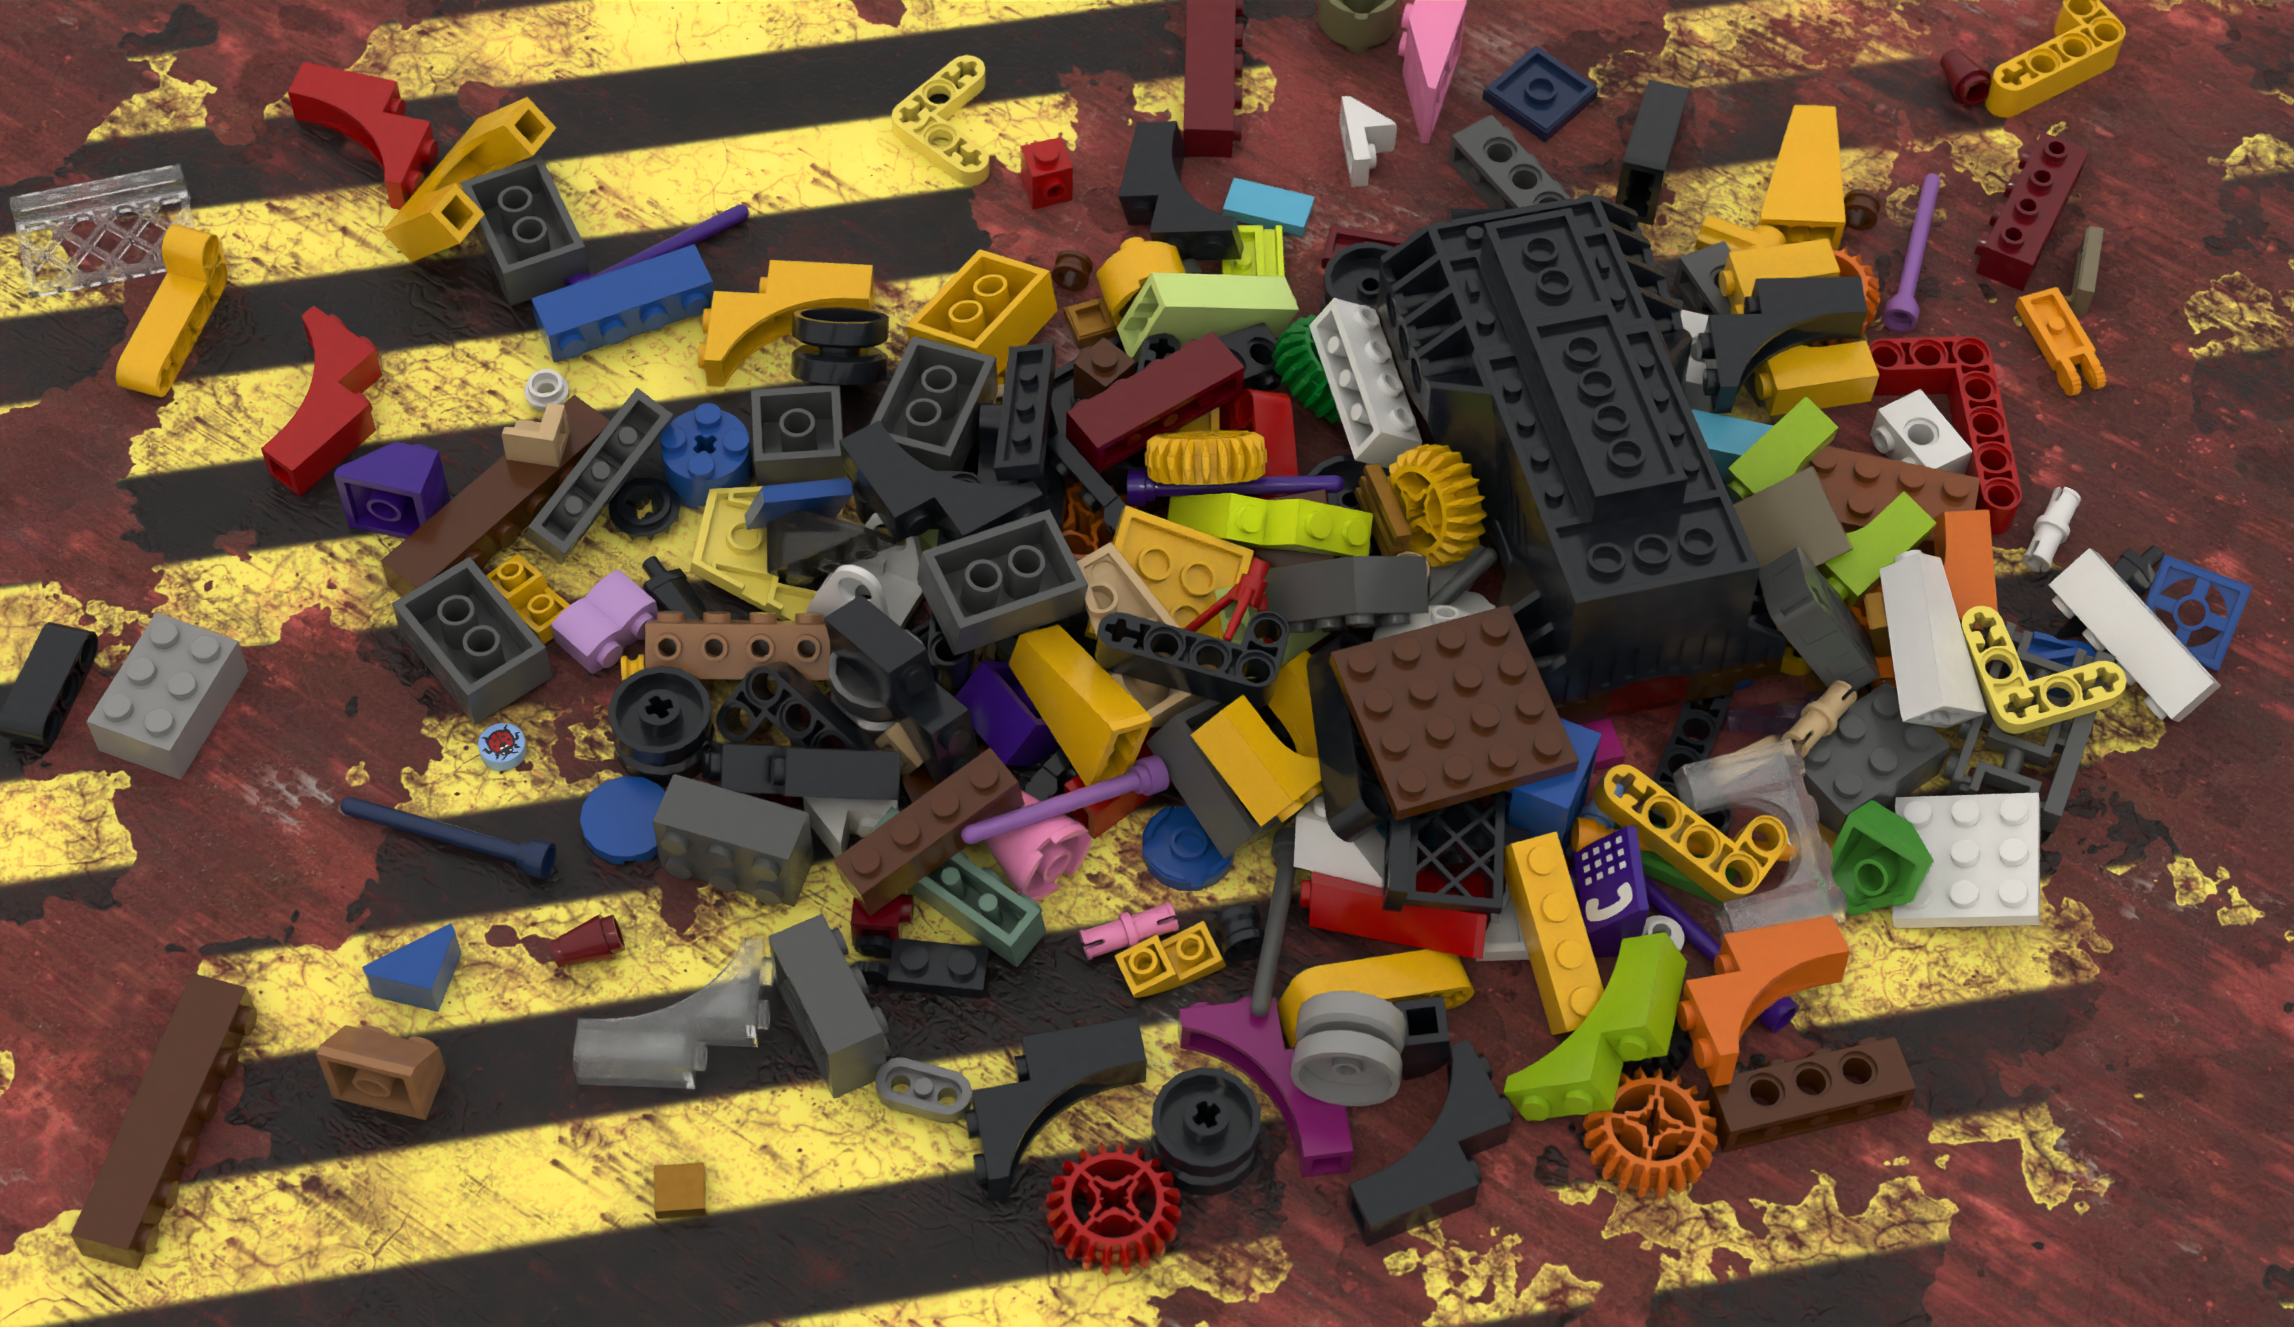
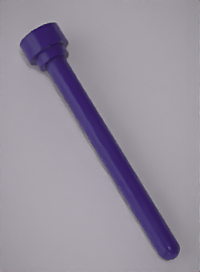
(686, 238)
(1143, 489)
(1774, 1017)

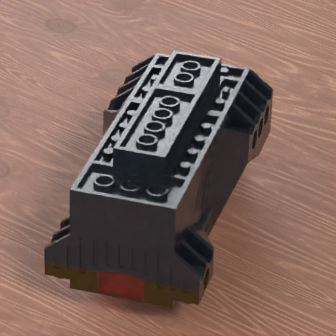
(1562, 381)

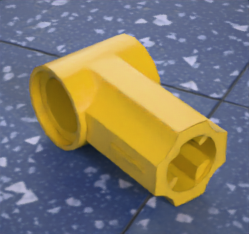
(1737, 237)

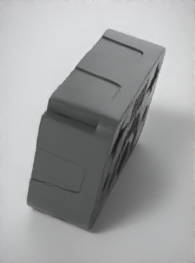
(1817, 621)

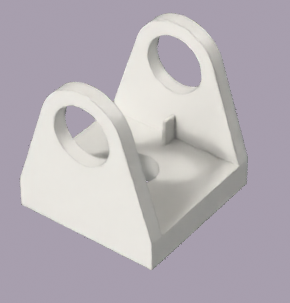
(886, 578)

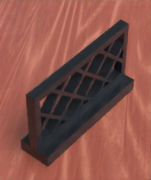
(1402, 868)

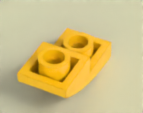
(528, 595)
(1170, 963)

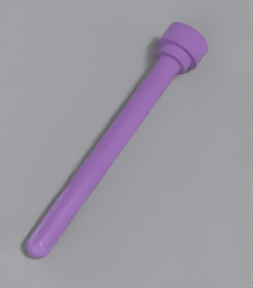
(1902, 309)
(1146, 777)

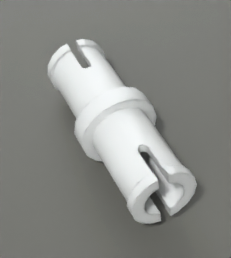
(2051, 529)

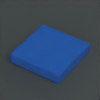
(816, 497)

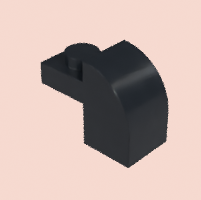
(1426, 1036)

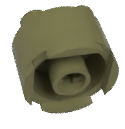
(1358, 22)

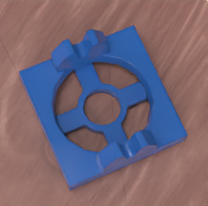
(2234, 595)

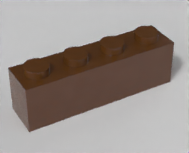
(927, 832)

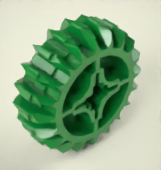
(1303, 370)

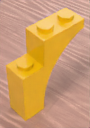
(746, 322)

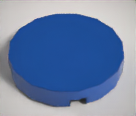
(620, 819)
(1181, 851)

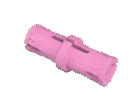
(1128, 930)

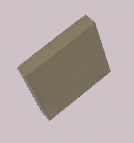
(1793, 516)

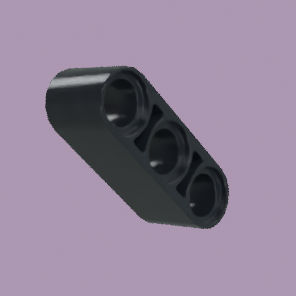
(48, 684)

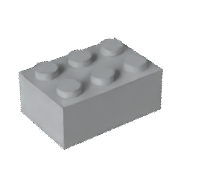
(168, 696)

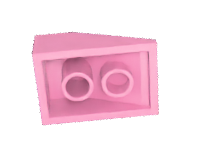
(1430, 56)

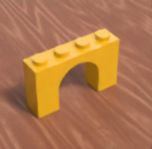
(439, 210)
(1824, 374)
(1254, 761)

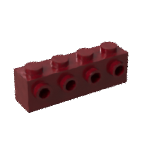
(2031, 210)
(1154, 401)

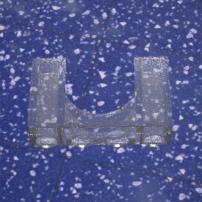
(1772, 783)

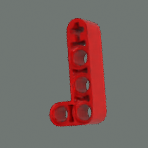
(1270, 417)

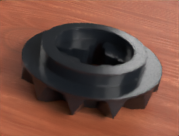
(636, 495)

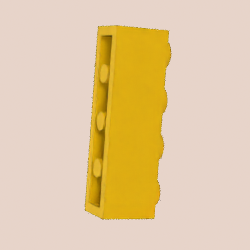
(1553, 930)

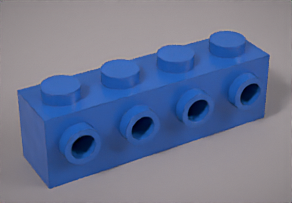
(623, 303)

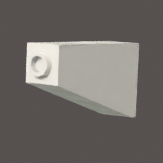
(1928, 644)

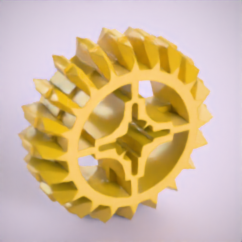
(1205, 457)
(1438, 503)

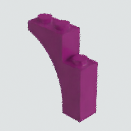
(1258, 1051)

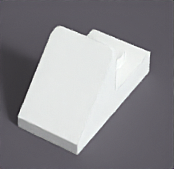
(1364, 135)
(839, 817)

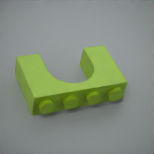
(1786, 452)

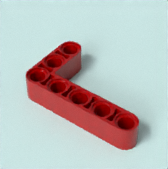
(1967, 375)

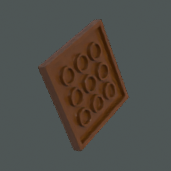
(1453, 712)

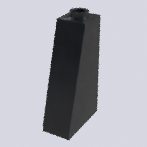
(1651, 149)

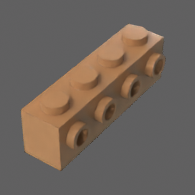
(734, 647)

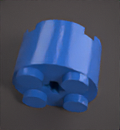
(704, 453)

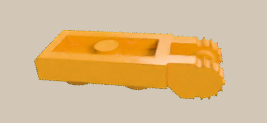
(2061, 339)

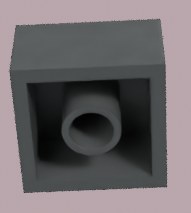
(797, 434)

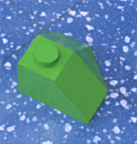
(1878, 859)

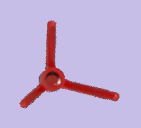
(1248, 592)

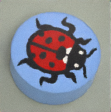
(502, 746)

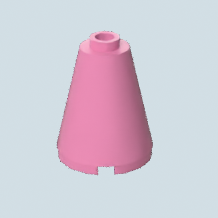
(1040, 852)

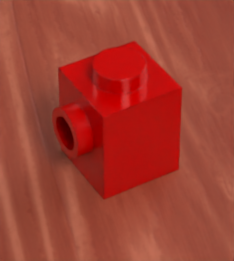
(1046, 173)

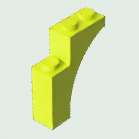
(1276, 523)

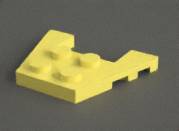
(738, 557)

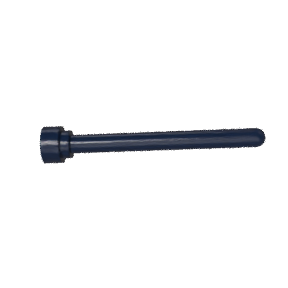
(533, 857)

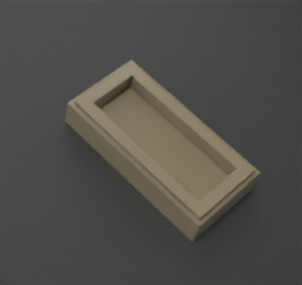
(2086, 271)

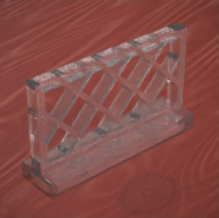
(92, 202)

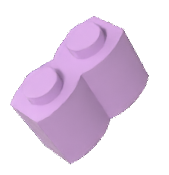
(604, 622)

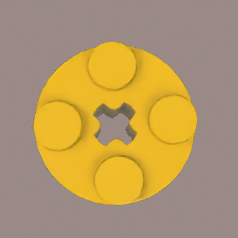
(1129, 269)

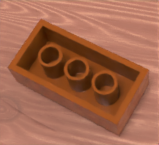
(1866, 484)

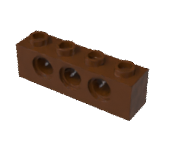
(1876, 1062)

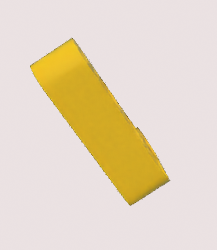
(2083, 48)
(176, 313)
(1685, 824)
(1389, 977)

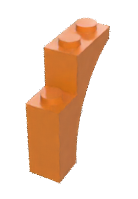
(1966, 552)
(1750, 976)

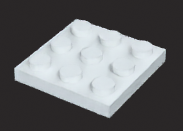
(1982, 860)

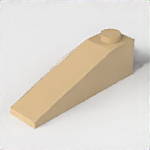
(1117, 588)

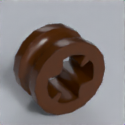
(1869, 205)
(1072, 270)

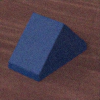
(418, 971)

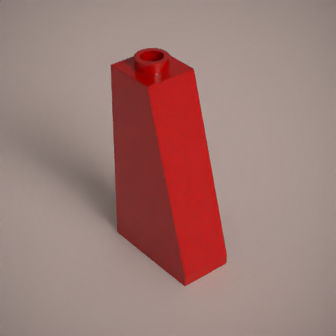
(1357, 910)

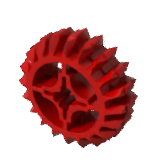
(1137, 1236)

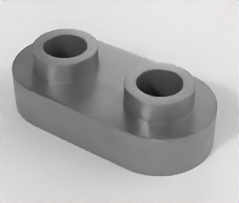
(926, 1088)

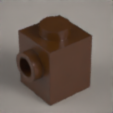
(1099, 368)

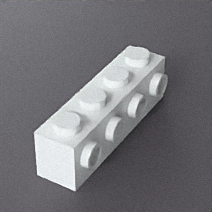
(1364, 382)
(2134, 634)

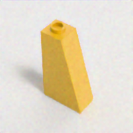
(1806, 183)
(1080, 703)

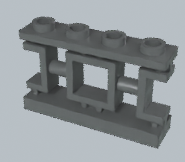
(2062, 738)

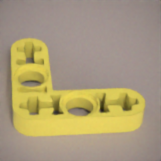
(933, 122)
(2021, 691)

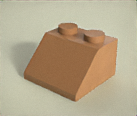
(382, 1070)

